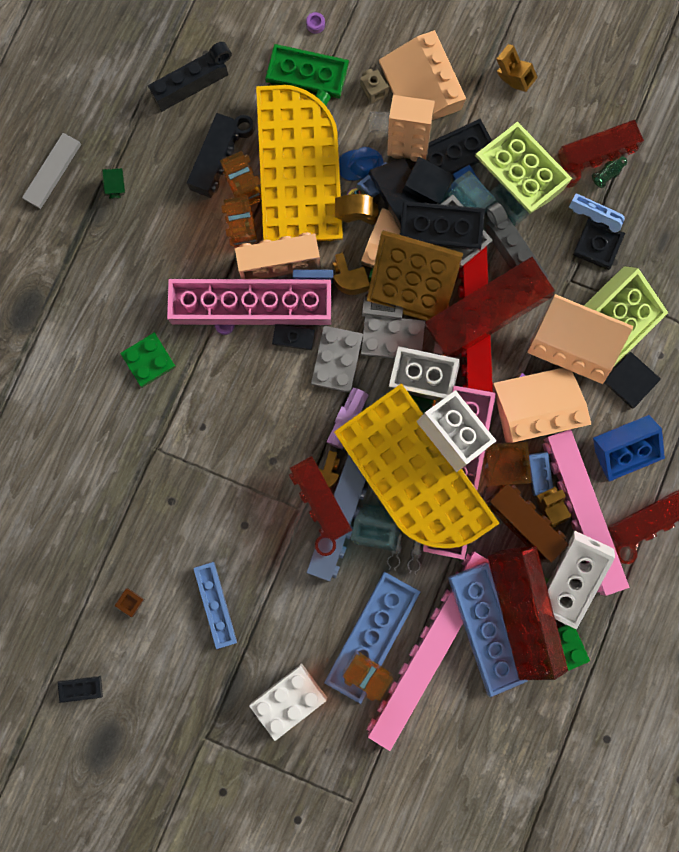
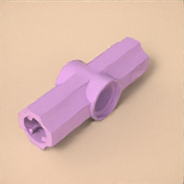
(351, 408)

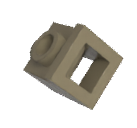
(372, 90)

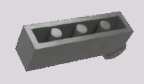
(507, 238)

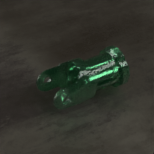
(611, 169)

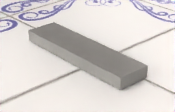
(51, 171)

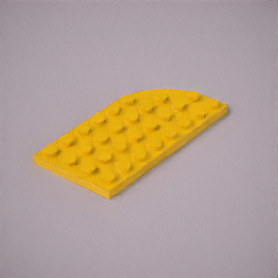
(297, 164)
(413, 476)

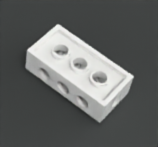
(590, 576)

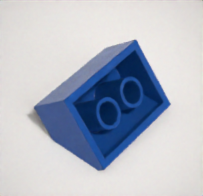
(629, 447)

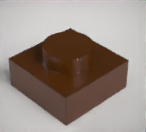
(129, 602)

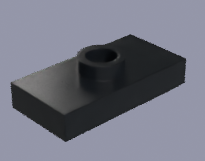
(293, 337)
(80, 689)

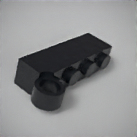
(191, 77)
(217, 146)

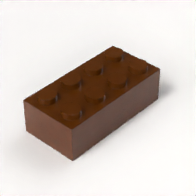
(527, 523)

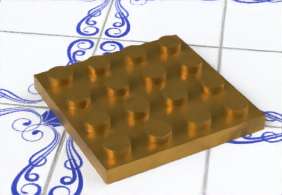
(413, 275)

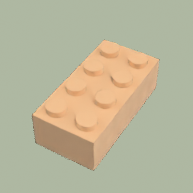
(409, 127)
(278, 257)

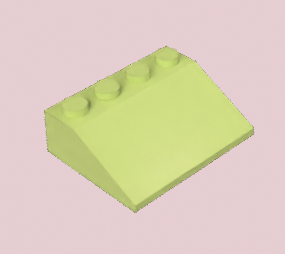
(524, 168)
(632, 301)

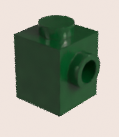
(113, 183)

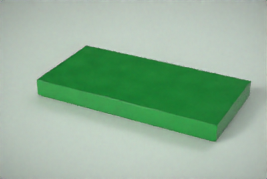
(307, 70)

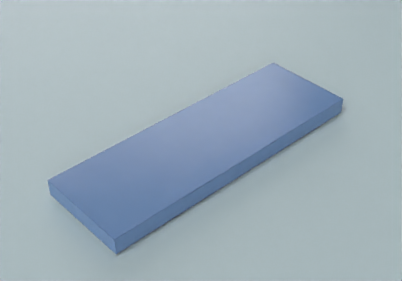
(485, 628)
(374, 630)

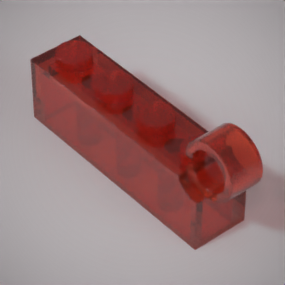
(598, 148)
(321, 500)
(645, 524)

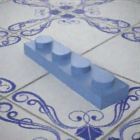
(215, 605)

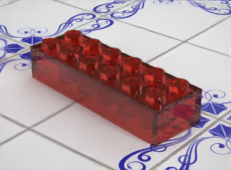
(490, 308)
(528, 614)

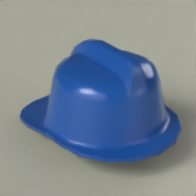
(357, 163)

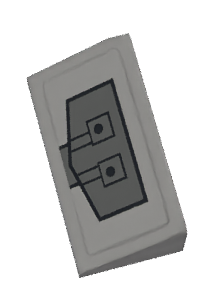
(375, 309)

